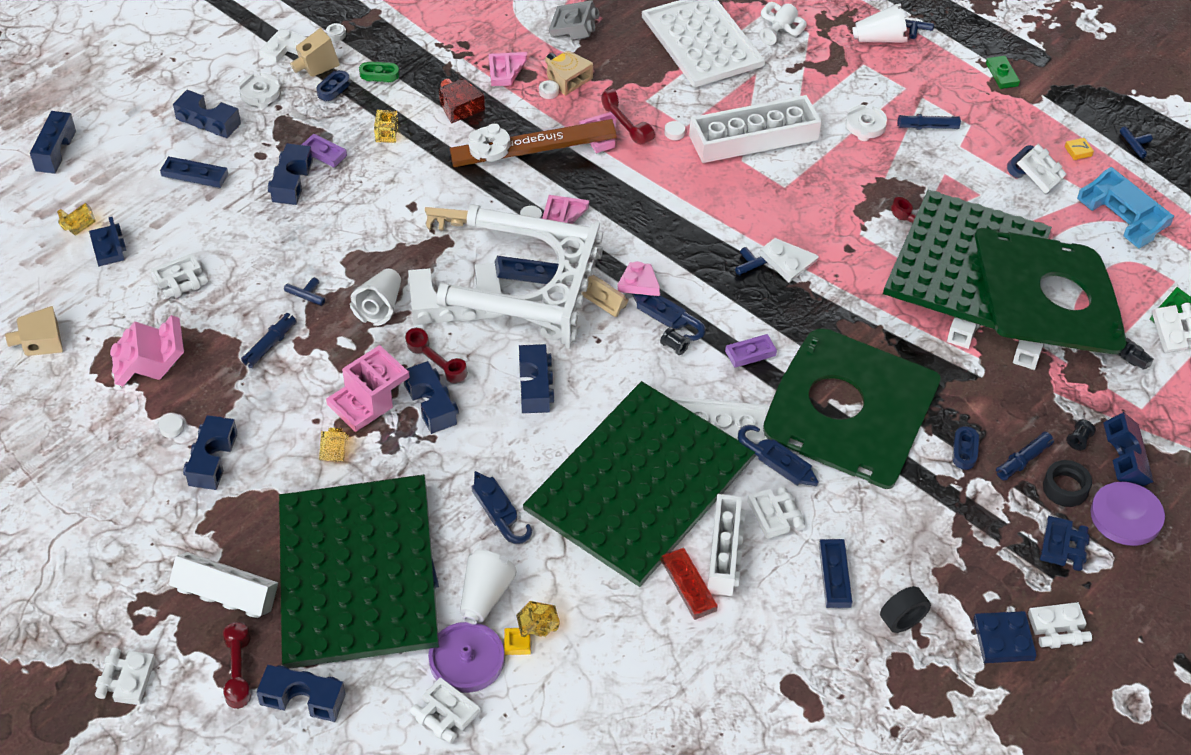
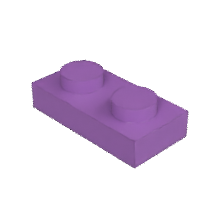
(325, 150)
(751, 350)

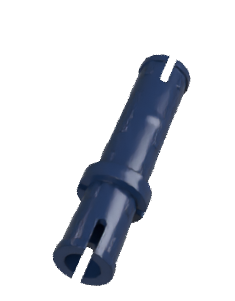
(933, 122)
(274, 334)
(1019, 460)

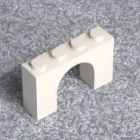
(425, 298)
(962, 333)

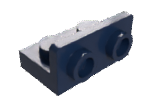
(107, 245)

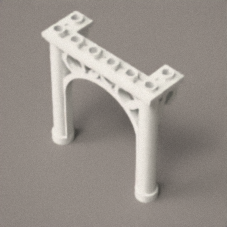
(555, 317)

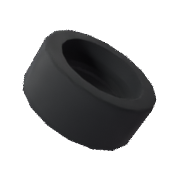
(1061, 496)
(905, 609)

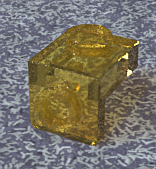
(76, 220)
(333, 445)

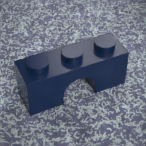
(192, 110)
(47, 148)
(286, 180)
(535, 392)
(438, 411)
(213, 436)
(1127, 439)
(282, 684)

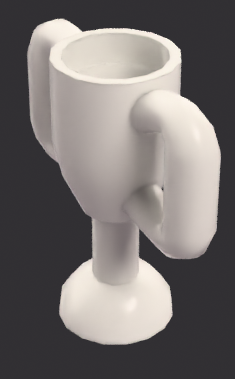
(782, 20)

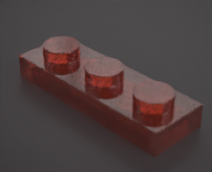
(689, 583)

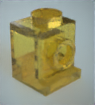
(386, 126)
(537, 619)

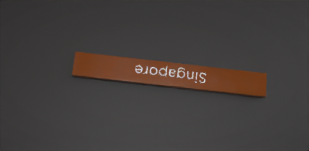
(544, 141)

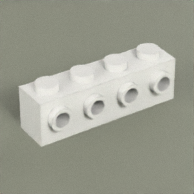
(724, 545)
(223, 584)

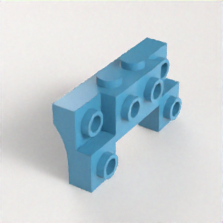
(1128, 202)

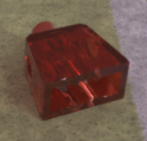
(460, 99)

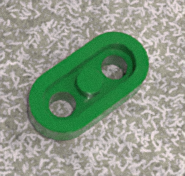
(379, 71)

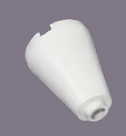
(884, 26)
(376, 297)
(484, 584)

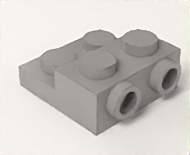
(575, 20)

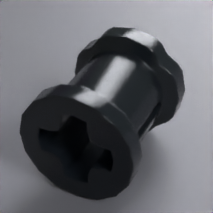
(675, 341)
(1081, 434)

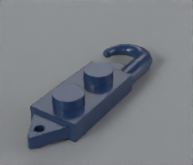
(668, 313)
(779, 458)
(498, 507)

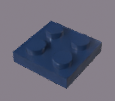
(1004, 637)

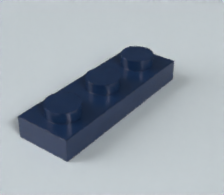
(194, 172)
(525, 269)
(835, 573)

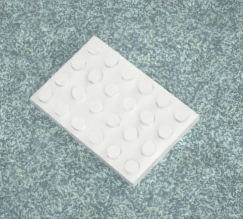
(702, 40)

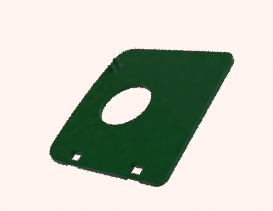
(1023, 311)
(880, 435)

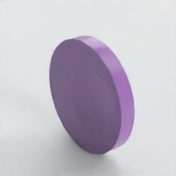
(1127, 513)
(467, 657)

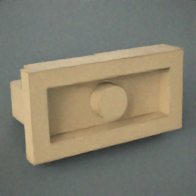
(456, 217)
(605, 296)

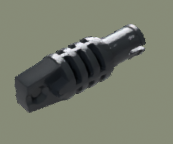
(1135, 355)

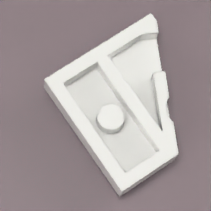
(787, 258)

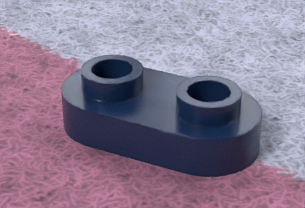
(333, 85)
(1012, 166)
(965, 447)

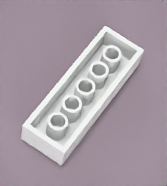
(754, 128)

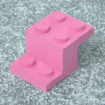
(147, 350)
(367, 388)

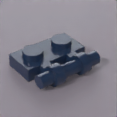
(1056, 543)

